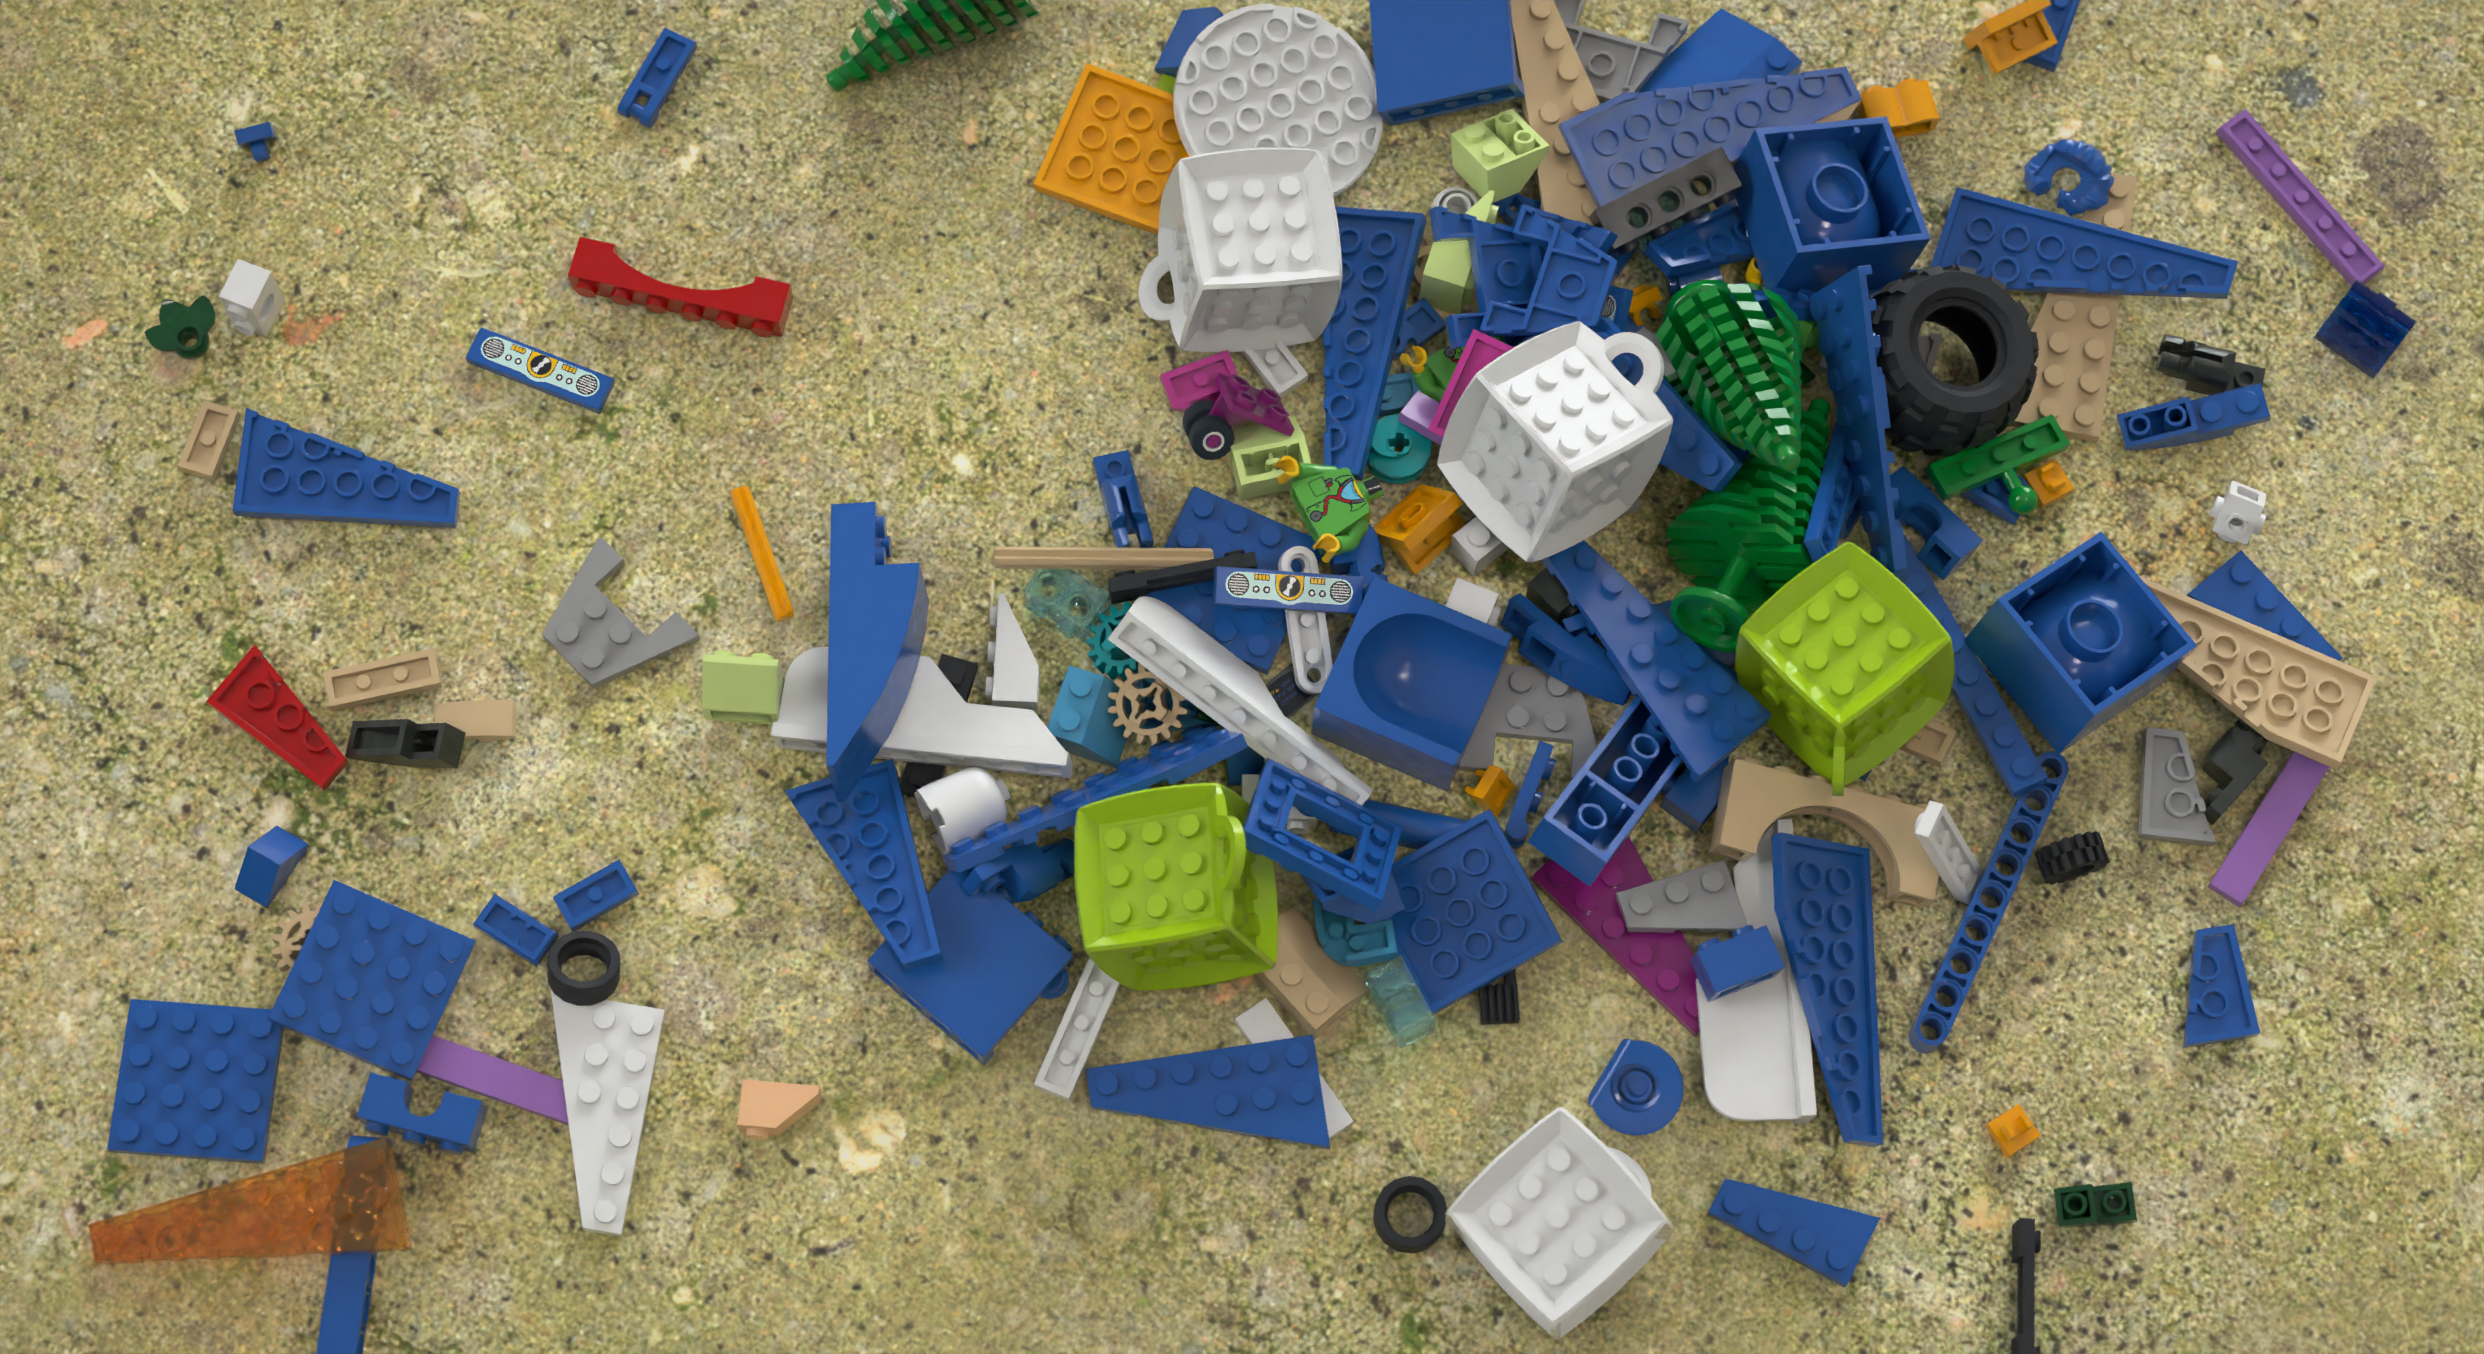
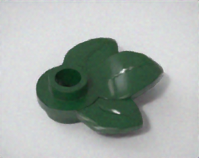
(182, 324)

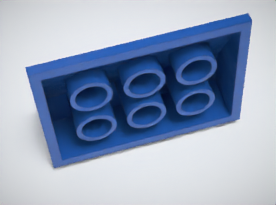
(1723, 51)

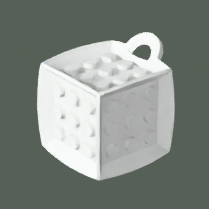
(1246, 250)
(1556, 438)
(1560, 1221)

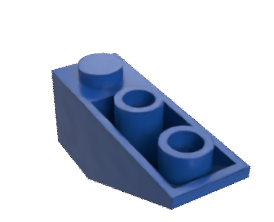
(1692, 801)

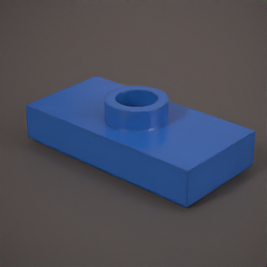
(515, 930)

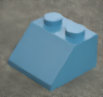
(1082, 717)

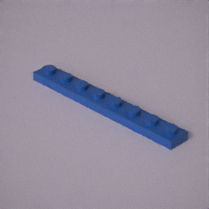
(1976, 692)

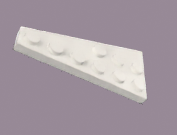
(607, 1082)

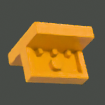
(2013, 35)
(1421, 526)

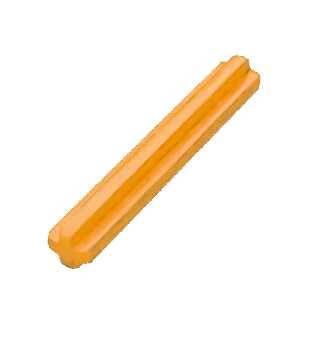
(762, 553)

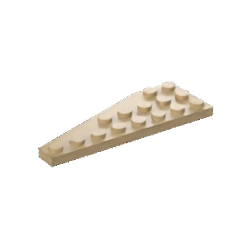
(2271, 681)

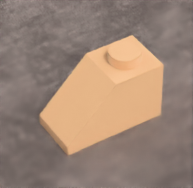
(773, 1107)

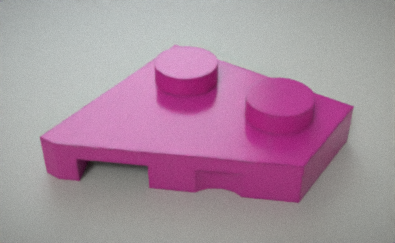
(1196, 381)

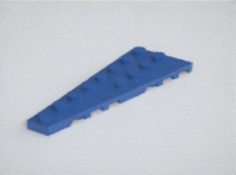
(2064, 254)
(1362, 335)
(1862, 407)
(1681, 685)

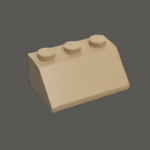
(1307, 980)

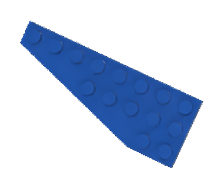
(1167, 762)
(1829, 940)

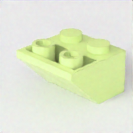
(1498, 154)
(1255, 453)
(741, 687)

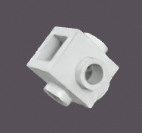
(2238, 513)

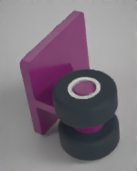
(1210, 422)

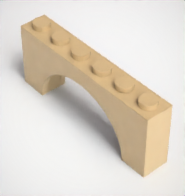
(1759, 795)

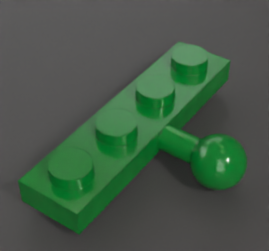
(1998, 460)

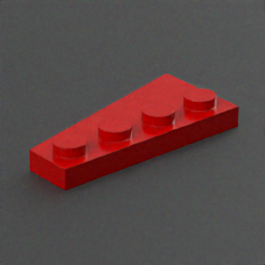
(271, 714)

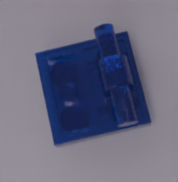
(2365, 328)

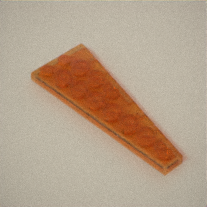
(309, 1207)

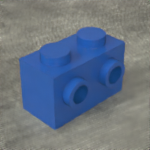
(1736, 962)

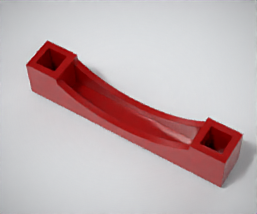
(755, 306)

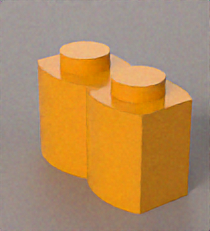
(1907, 107)

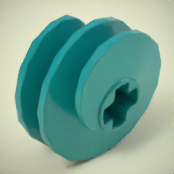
(1395, 466)

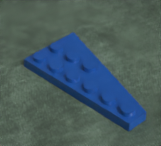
(876, 856)
(1241, 1090)

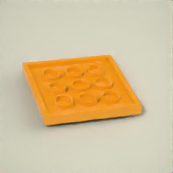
(1113, 149)

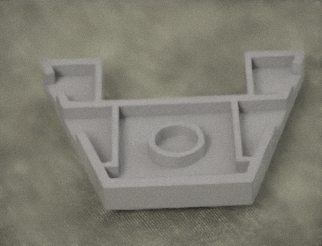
(1614, 62)
(597, 635)
(1531, 707)

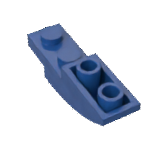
(2195, 420)
(1569, 659)

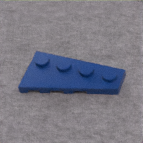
(1702, 243)
(2250, 596)
(1801, 1229)

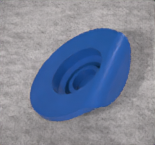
(1638, 1089)

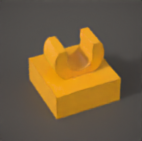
(1642, 298)
(2049, 483)
(1492, 790)
(2013, 1131)

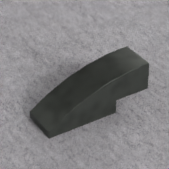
(406, 743)

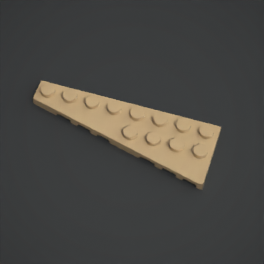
(1554, 92)
(2078, 340)

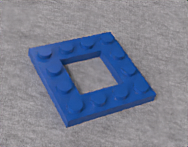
(1265, 834)

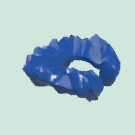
(2085, 160)

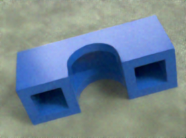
(1945, 535)
(453, 1125)

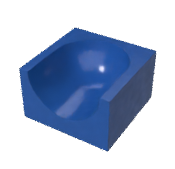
(1828, 202)
(2079, 642)
(1410, 683)

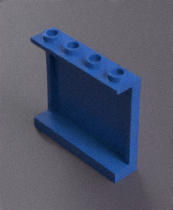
(1442, 56)
(990, 968)

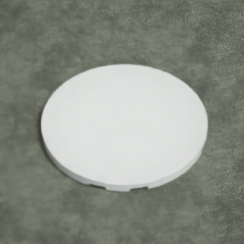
(1279, 83)

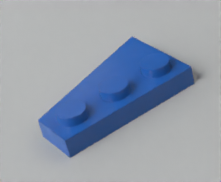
(2218, 991)

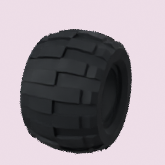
(1993, 326)

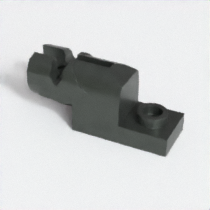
(2205, 367)
(2233, 765)

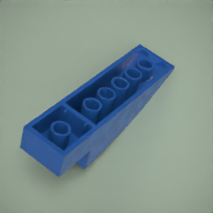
(873, 640)
(1609, 793)

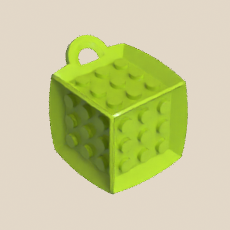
(1845, 664)
(1173, 889)

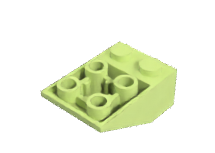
(1449, 271)

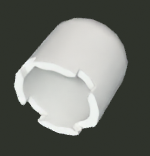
(962, 805)

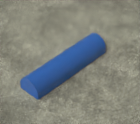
(1418, 825)

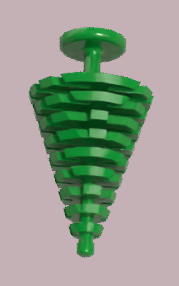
(906, 26)
(1741, 379)
(1746, 539)

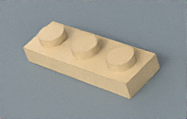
(382, 679)

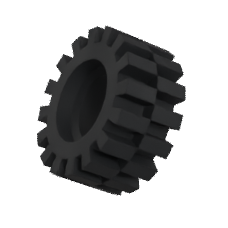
(2072, 857)

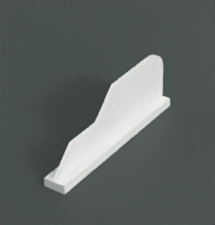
(1227, 692)
(931, 727)
(1758, 1037)

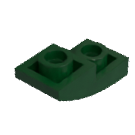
(2095, 1205)

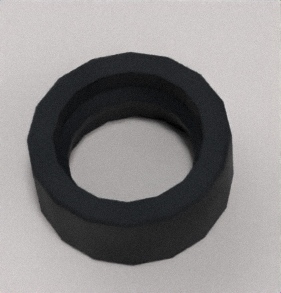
(583, 992)
(1413, 1185)

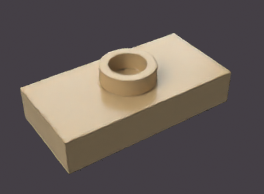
(209, 440)

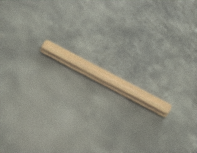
(1096, 557)

